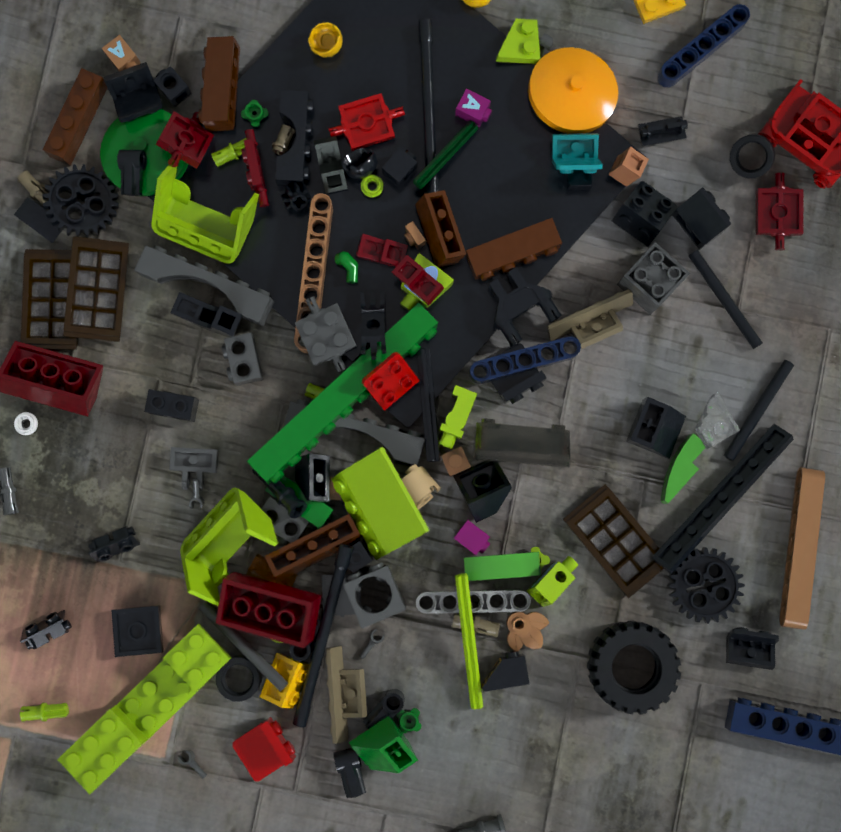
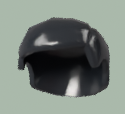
(359, 163)

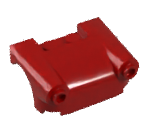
(810, 131)

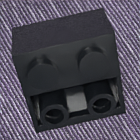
(702, 218)
(656, 427)

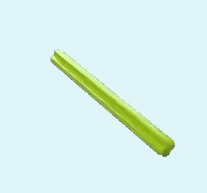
(469, 641)

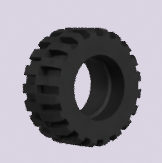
(662, 680)

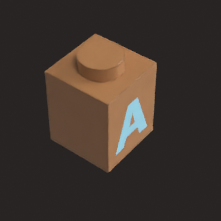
(120, 54)

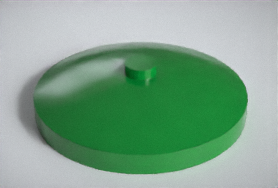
(138, 135)

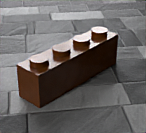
(220, 83)
(75, 117)
(513, 249)
(312, 548)

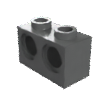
(248, 357)
(282, 521)

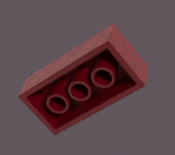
(268, 609)

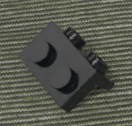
(751, 648)

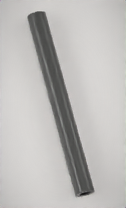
(245, 648)

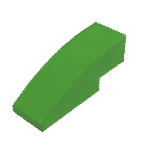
(681, 467)
(502, 566)

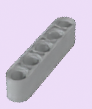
(484, 601)

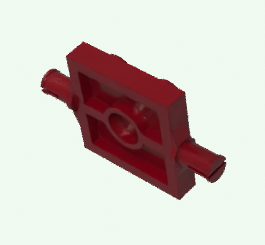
(185, 139)
(255, 175)
(779, 211)

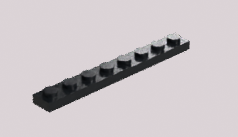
(722, 498)

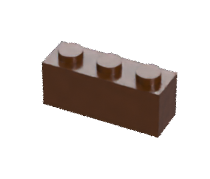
(440, 228)

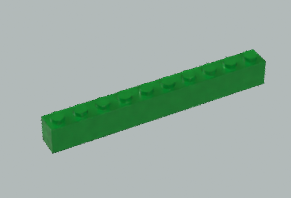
(338, 398)

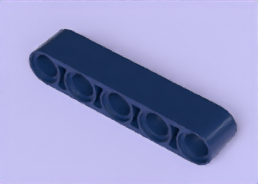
(708, 37)
(533, 353)

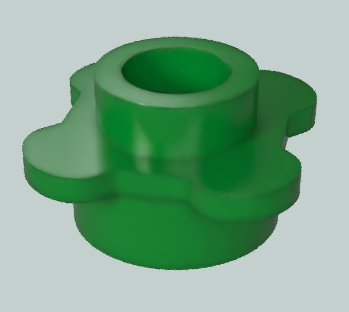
(252, 107)
(413, 725)

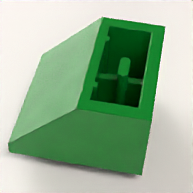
(384, 747)

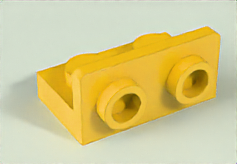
(654, 9)
(294, 673)

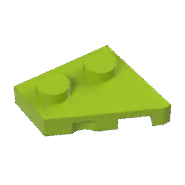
(521, 43)

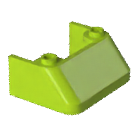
(196, 225)
(218, 539)

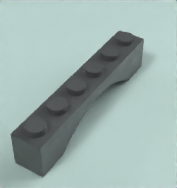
(163, 268)
(402, 446)

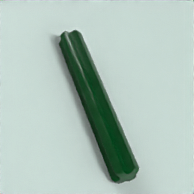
(445, 154)

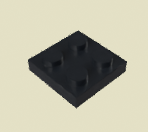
(137, 631)

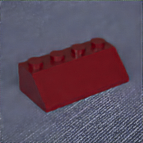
(50, 378)

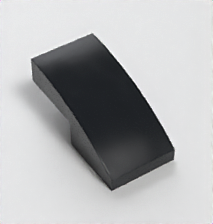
(35, 217)

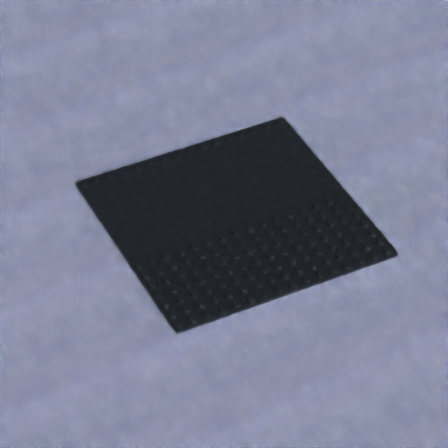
(492, 183)

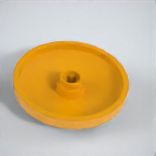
(572, 90)

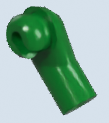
(349, 263)

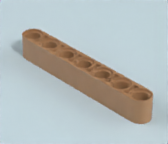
(314, 262)
(802, 548)

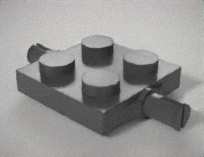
(325, 334)

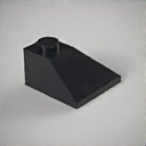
(483, 488)

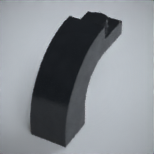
(212, 318)

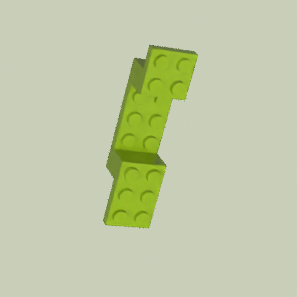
(144, 709)

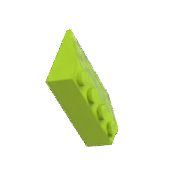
(379, 504)

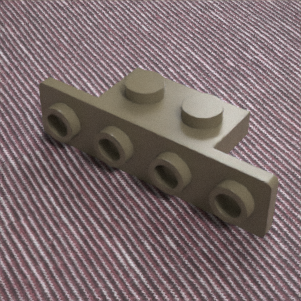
(593, 322)
(345, 692)

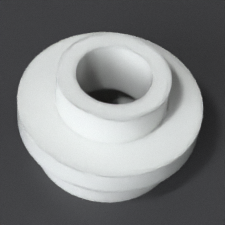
(19, 421)

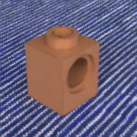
(628, 166)

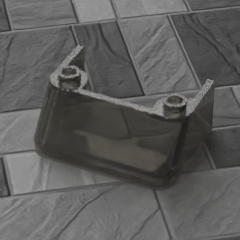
(522, 444)

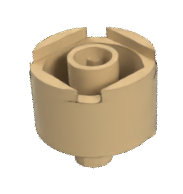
(419, 485)

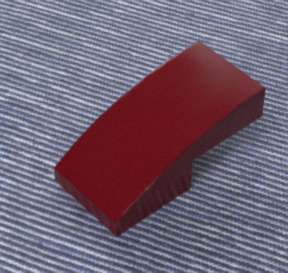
(380, 250)
(417, 280)

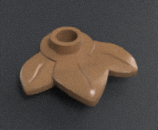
(529, 631)

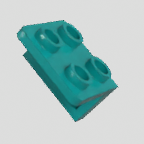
(576, 152)

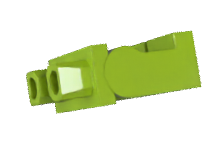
(457, 417)

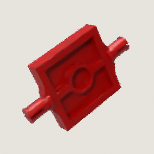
(366, 121)

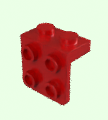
(390, 380)
(264, 749)

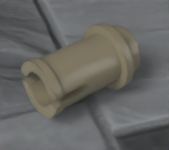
(283, 140)

